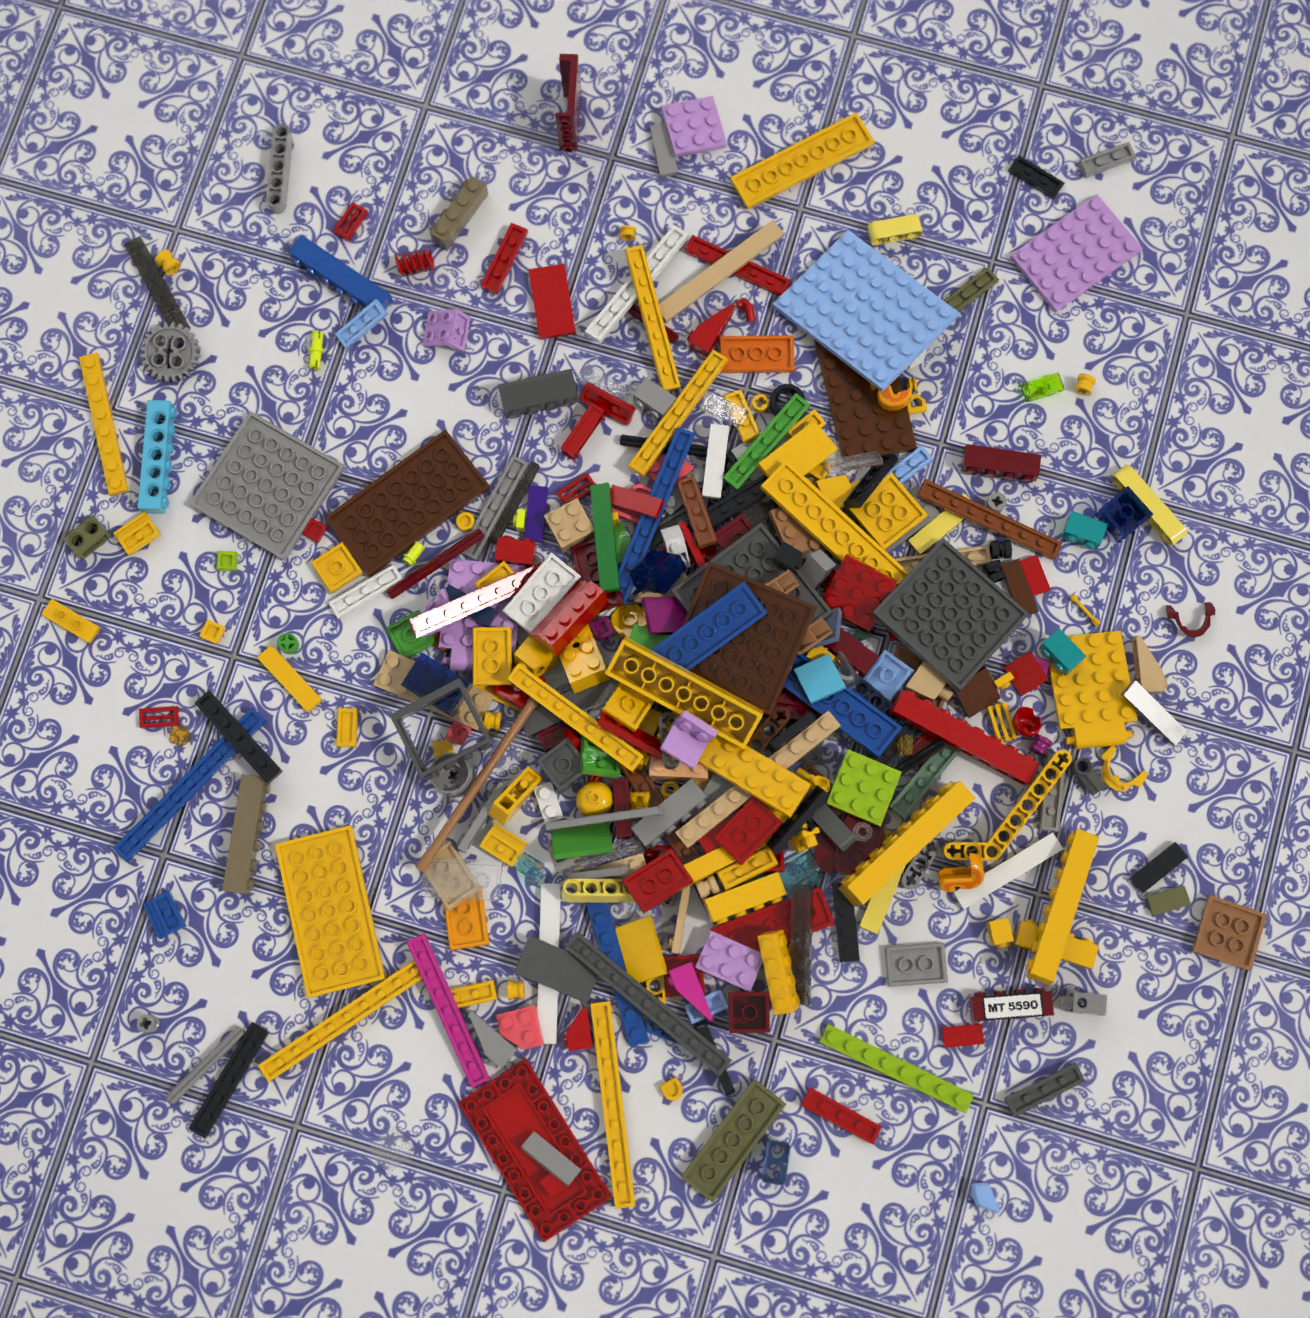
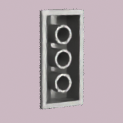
(538, 393)

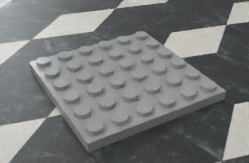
(267, 485)

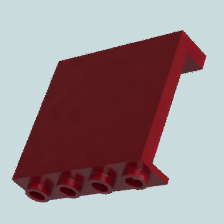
(569, 122)

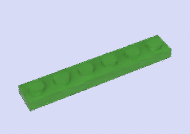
(766, 441)

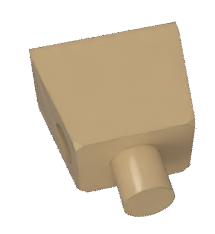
(928, 684)

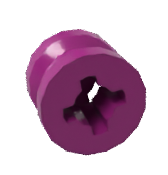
(1040, 745)

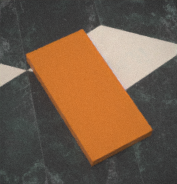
(758, 354)

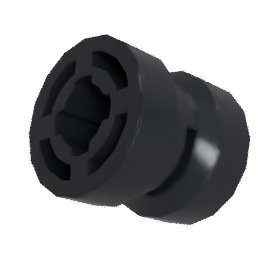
(1000, 549)
(994, 571)

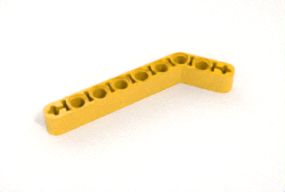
(1017, 810)

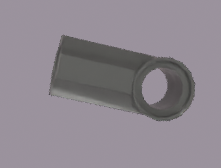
(1089, 776)

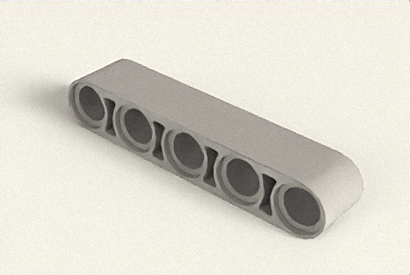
(281, 176)

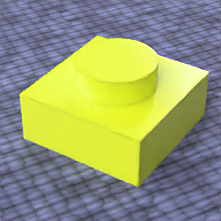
(519, 520)

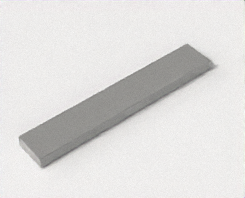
(497, 503)
(604, 818)

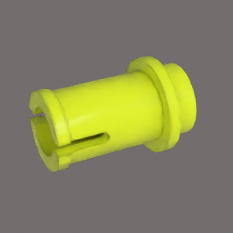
(412, 555)

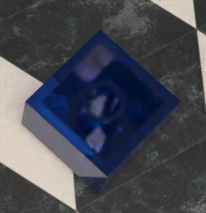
(1124, 514)

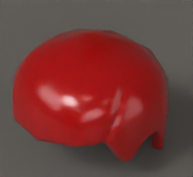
(1026, 723)

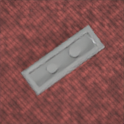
(663, 151)
(1107, 160)
(599, 873)
(550, 1159)

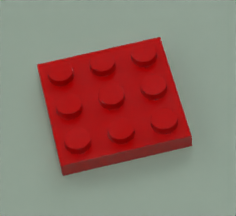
(858, 591)

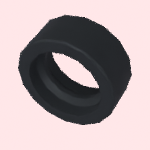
(785, 388)

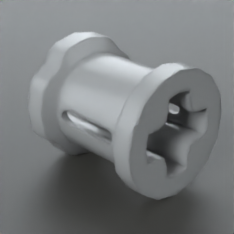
(144, 1019)

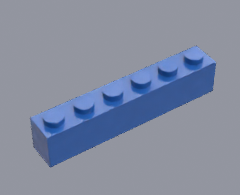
(337, 274)

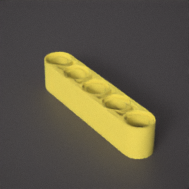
(1163, 520)
(599, 887)

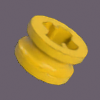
(628, 233)
(763, 408)

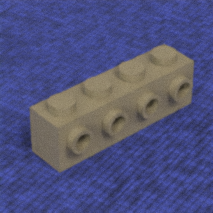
(459, 212)

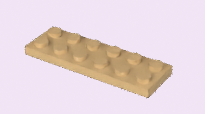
(396, 669)

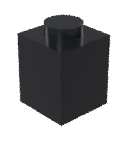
(788, 557)

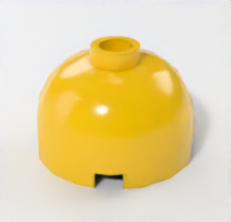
(594, 799)

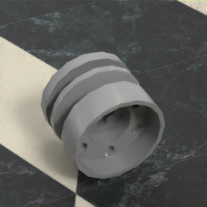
(446, 784)

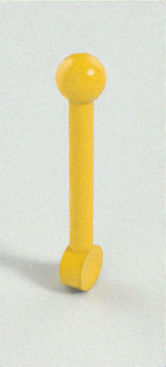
(1074, 598)

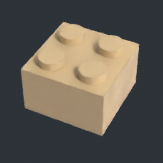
(569, 525)

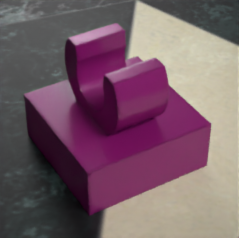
(602, 628)

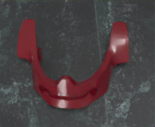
(1209, 611)

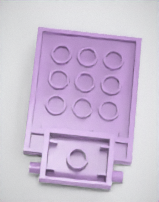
(459, 637)

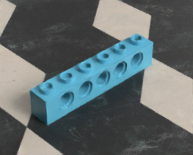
(155, 411)

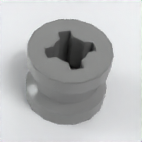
(995, 505)

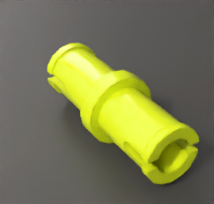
(316, 350)

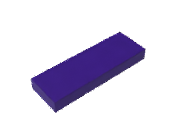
(535, 513)

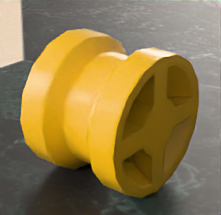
(1084, 384)
(493, 721)
(515, 989)

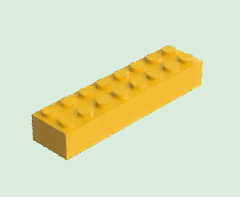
(684, 690)
(907, 843)

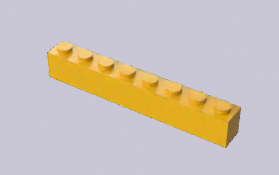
(1062, 907)

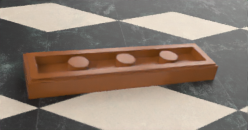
(697, 512)

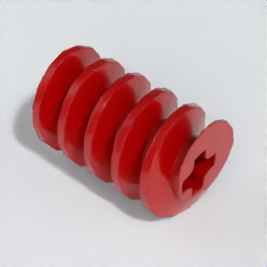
(415, 262)

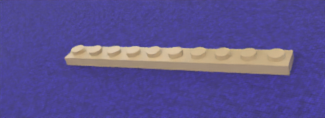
(736, 797)

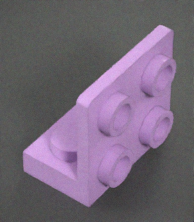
(446, 328)
(688, 739)

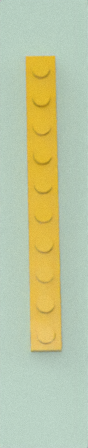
(340, 1021)
(613, 1105)

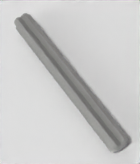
(174, 1095)

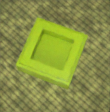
(227, 561)

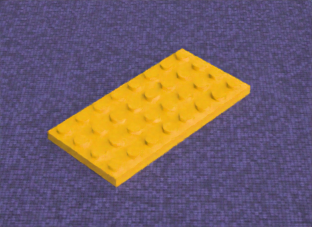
(330, 911)

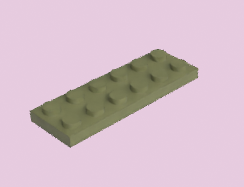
(733, 1140)

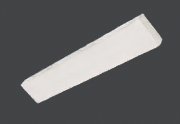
(1010, 870)

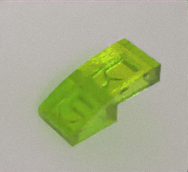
(1042, 388)

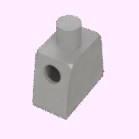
(1095, 1003)

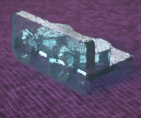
(801, 871)

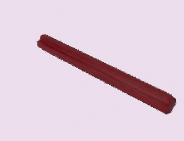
(435, 563)

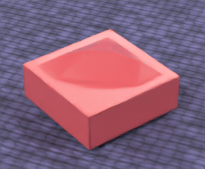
(458, 733)

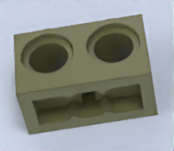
(90, 541)

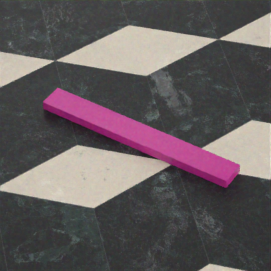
(448, 1010)

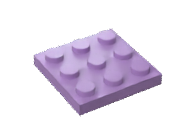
(693, 126)

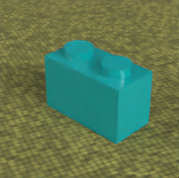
(1084, 530)
(1062, 652)

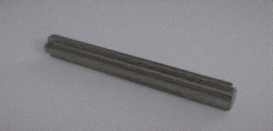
(514, 502)

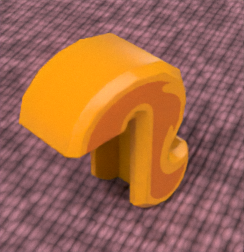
(891, 401)
(962, 877)

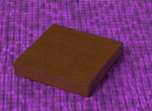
(977, 693)

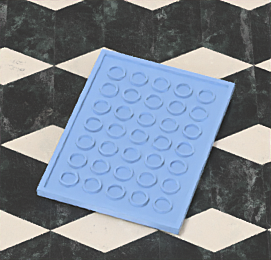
(865, 310)

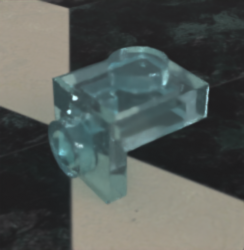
(530, 867)

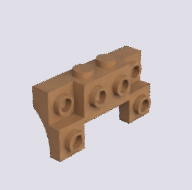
(819, 629)

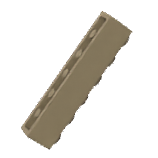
(245, 835)

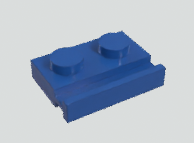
(164, 915)

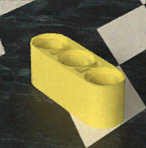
(895, 229)

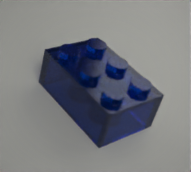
(429, 676)

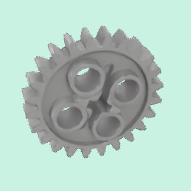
(187, 353)

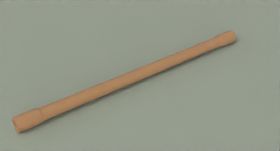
(428, 857)

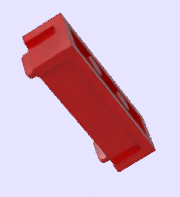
(582, 431)

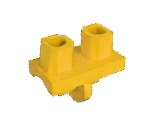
(804, 839)

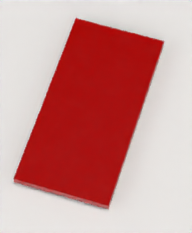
(504, 1118)

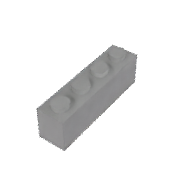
(675, 809)

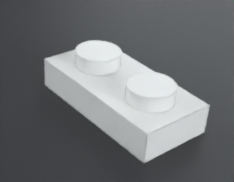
(548, 802)

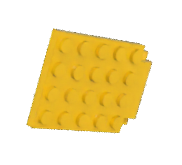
(1091, 693)

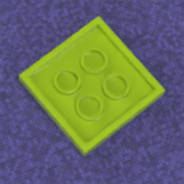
(863, 787)

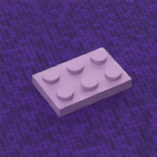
(730, 961)

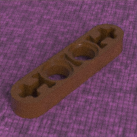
(759, 734)

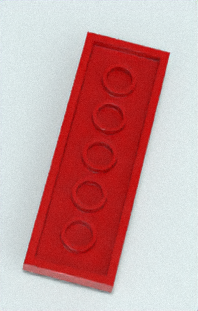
(772, 918)

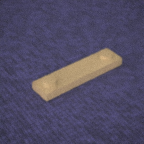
(675, 942)

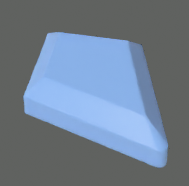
(984, 1197)

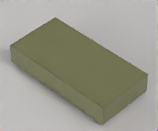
(1168, 900)

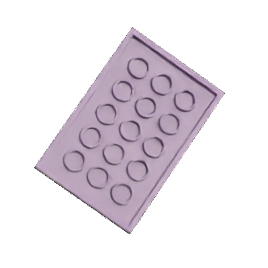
(1076, 253)

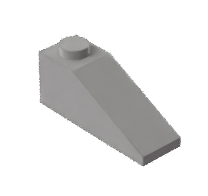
(495, 1046)

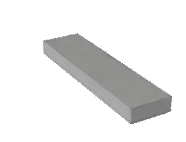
(1051, 805)

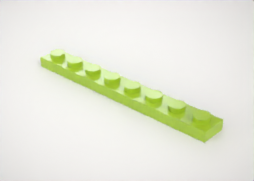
(896, 1068)

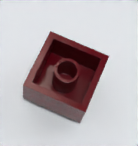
(749, 1012)

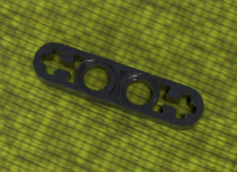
(724, 1077)

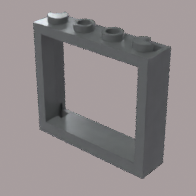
(423, 703)

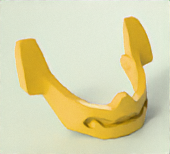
(1114, 781)

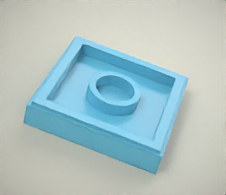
(819, 679)

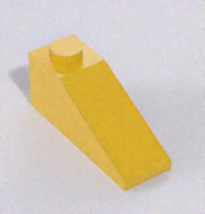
(514, 796)

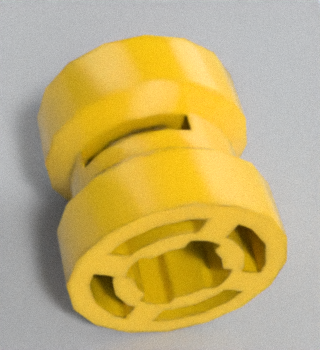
(166, 260)

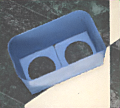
(778, 1161)

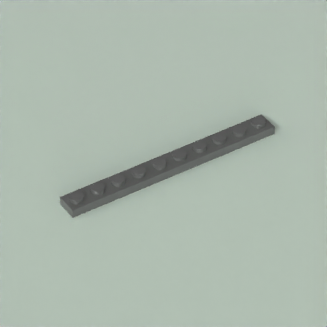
(648, 1003)

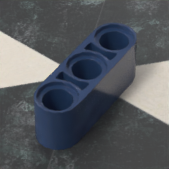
(871, 692)

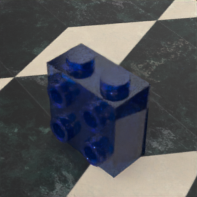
(657, 571)

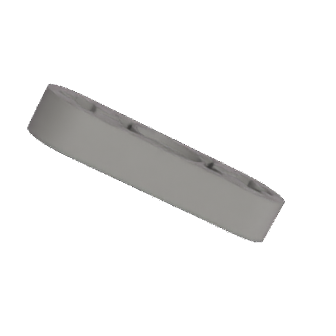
(917, 879)

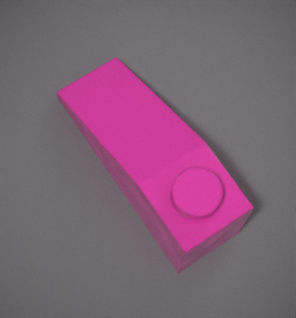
(688, 986)

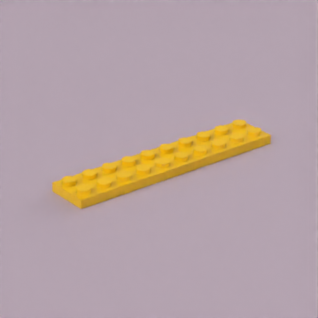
(826, 521)

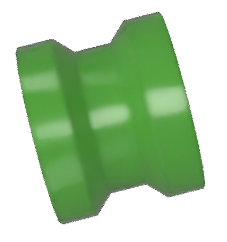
(285, 641)

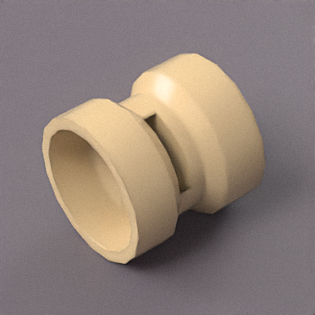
(707, 887)

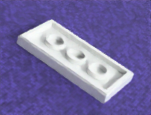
(541, 593)

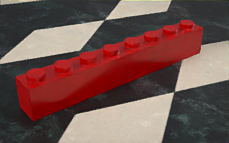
(964, 737)

